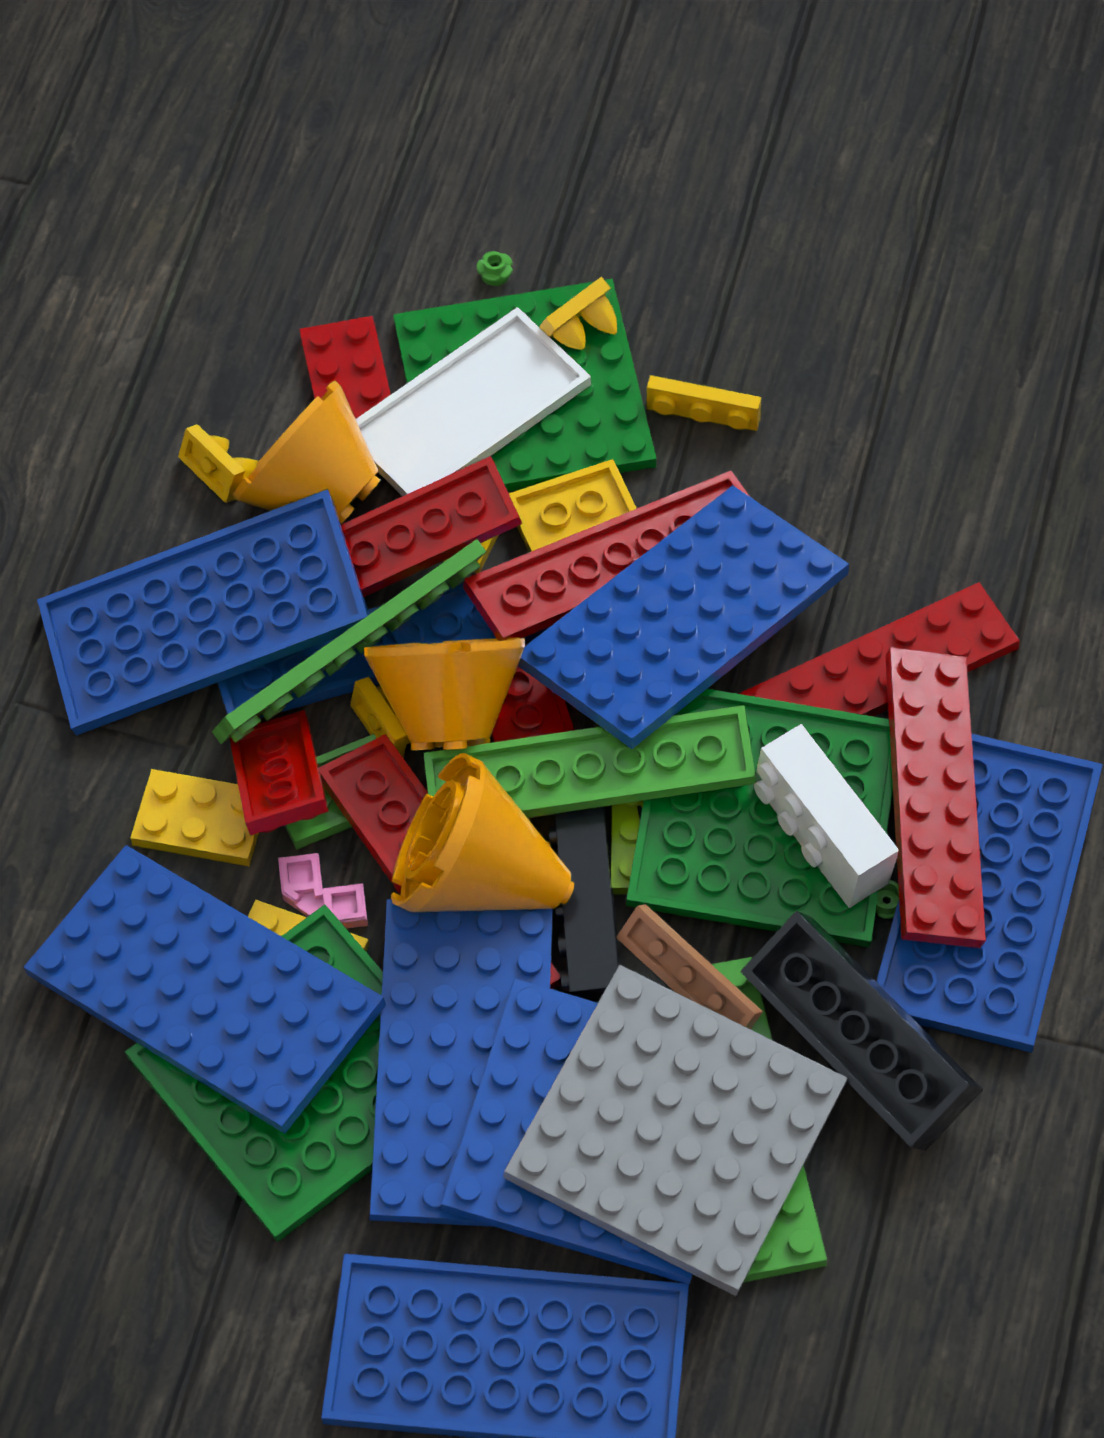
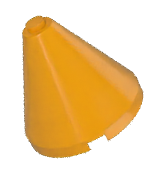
(476, 850)

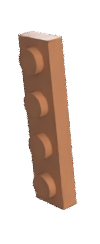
(684, 967)

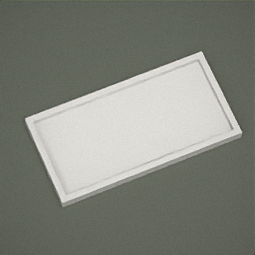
(470, 403)

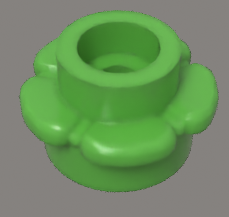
(495, 275)
(891, 892)

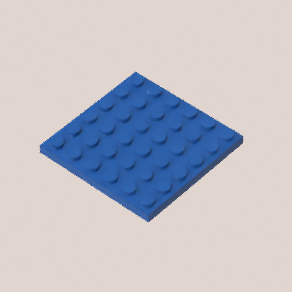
(524, 1061)

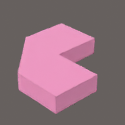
(304, 891)

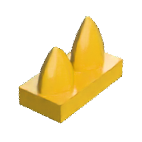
(592, 306)
(212, 464)
(377, 714)

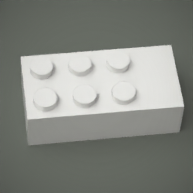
(824, 816)

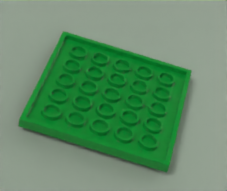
(589, 429)
(724, 849)
(330, 1142)

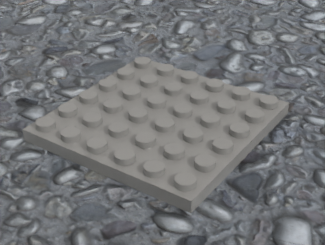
(676, 1129)

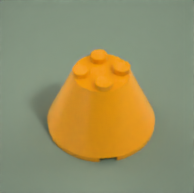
(314, 455)
(447, 689)

